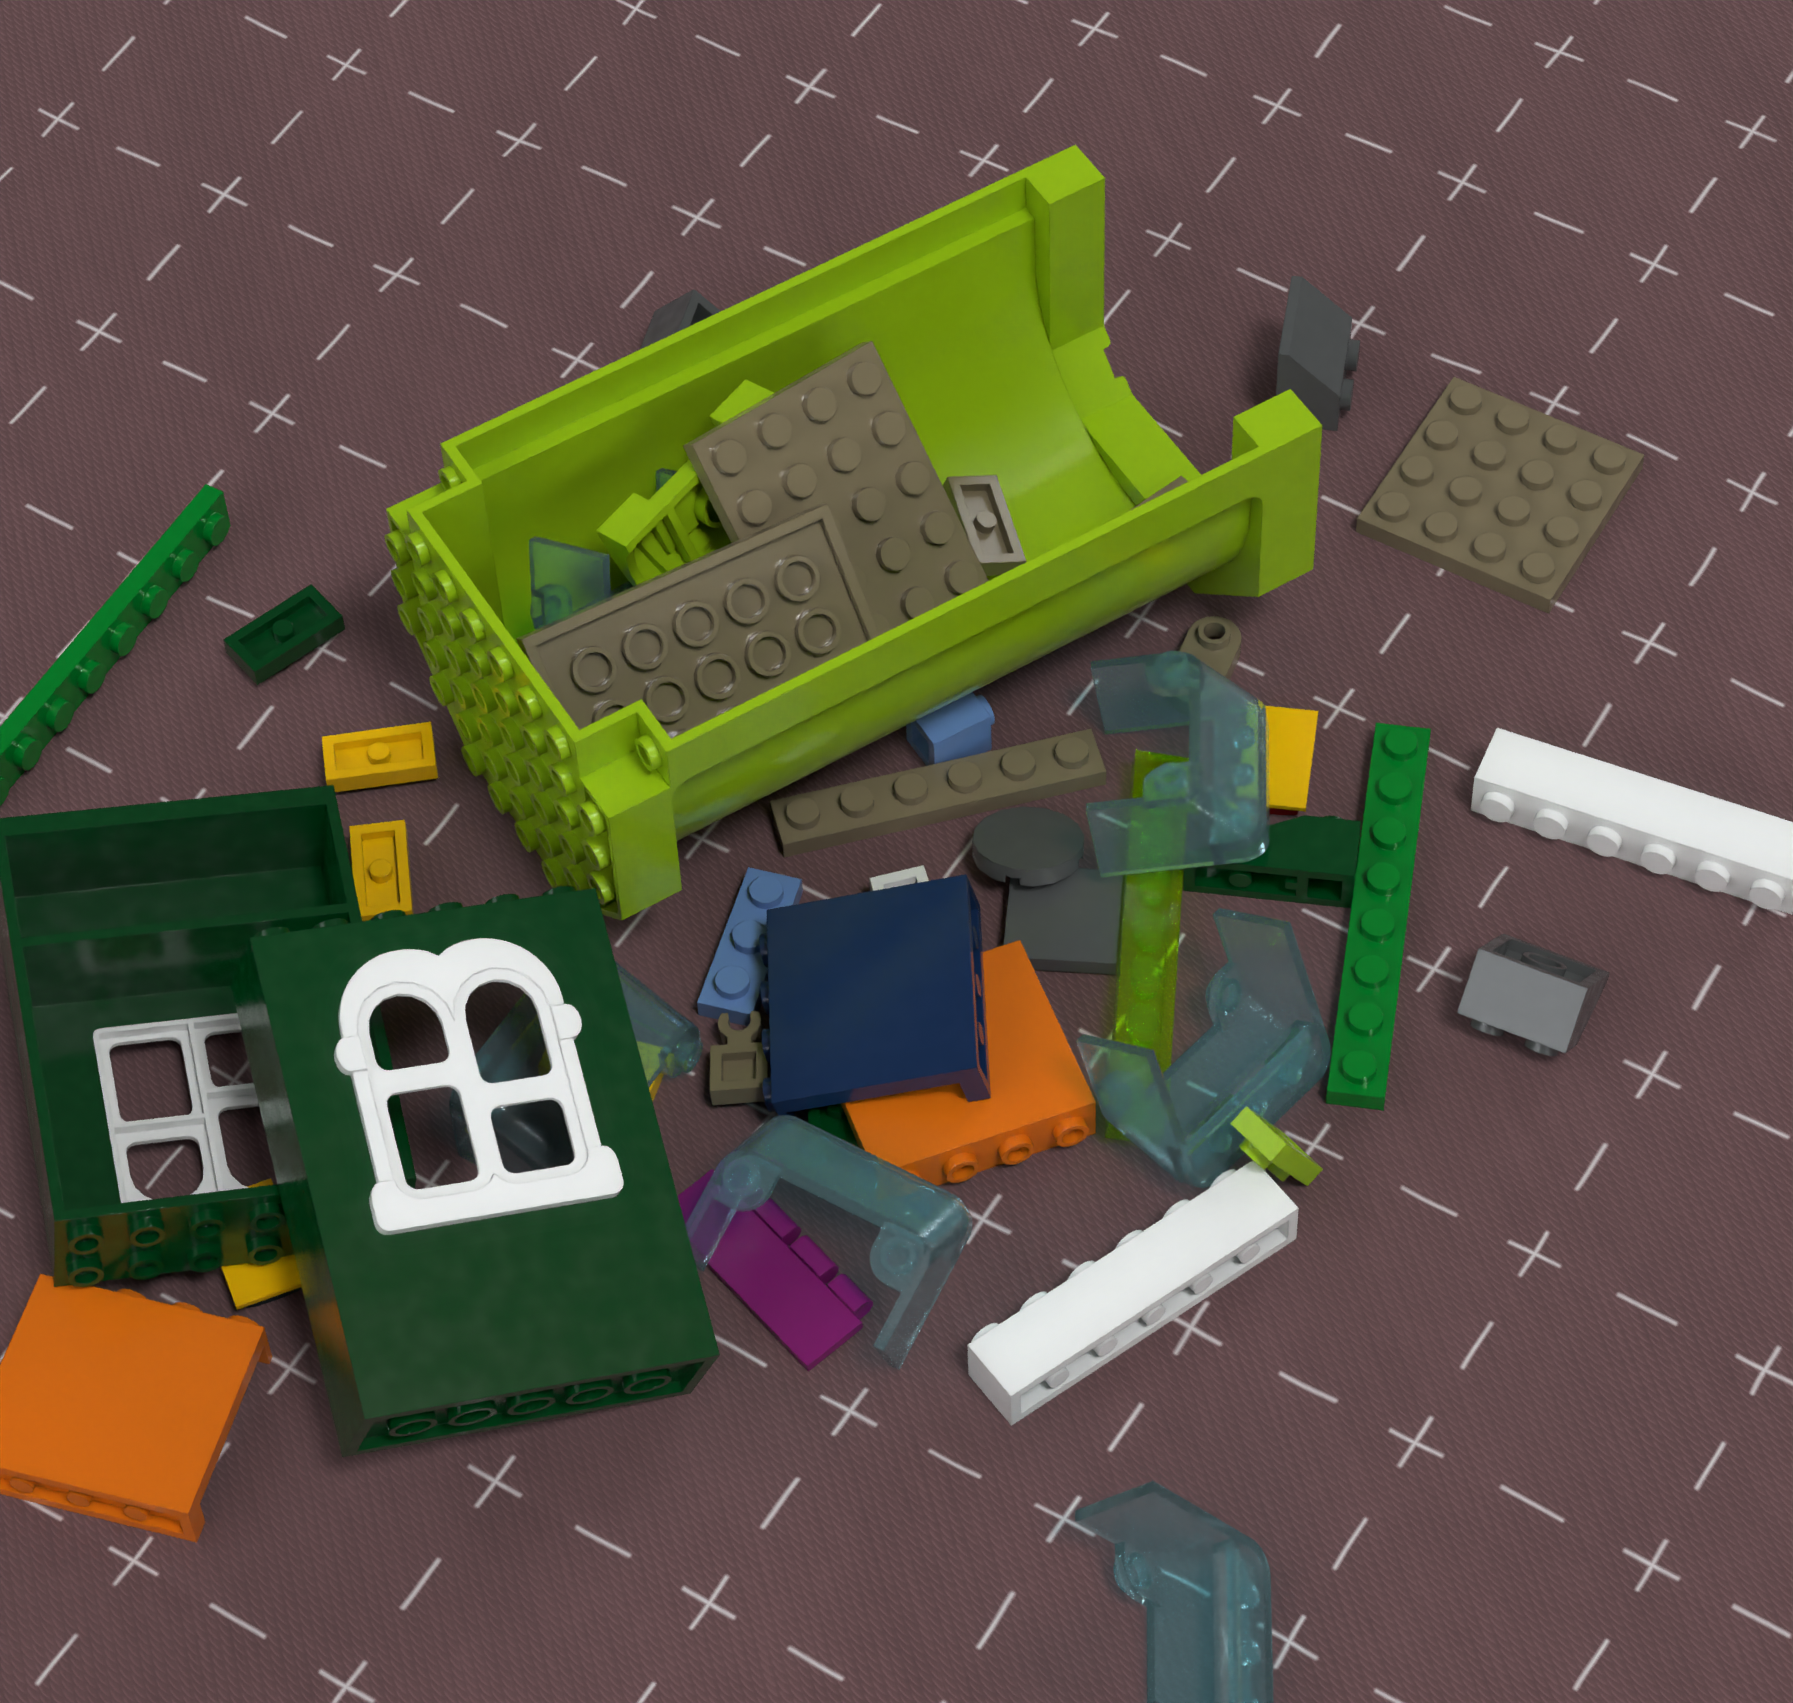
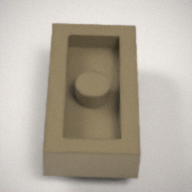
(986, 521)

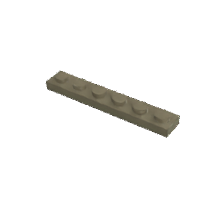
(937, 792)

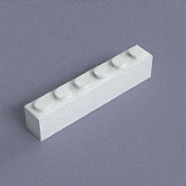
(1637, 819)
(1131, 1291)

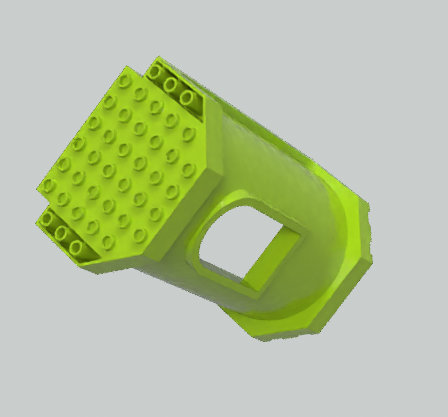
(1004, 372)

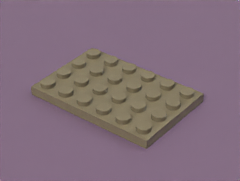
(852, 446)
(710, 628)

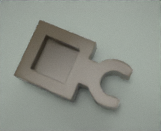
(738, 1064)

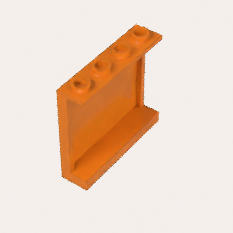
(1034, 1088)
(121, 1404)

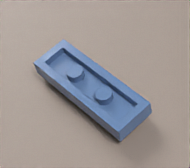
(737, 966)

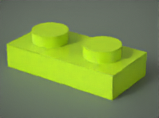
(1273, 1148)

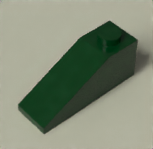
(1305, 863)

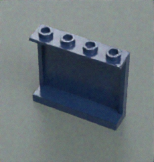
(875, 996)

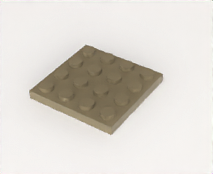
(1500, 494)

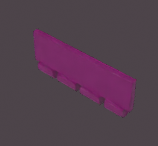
(782, 1283)

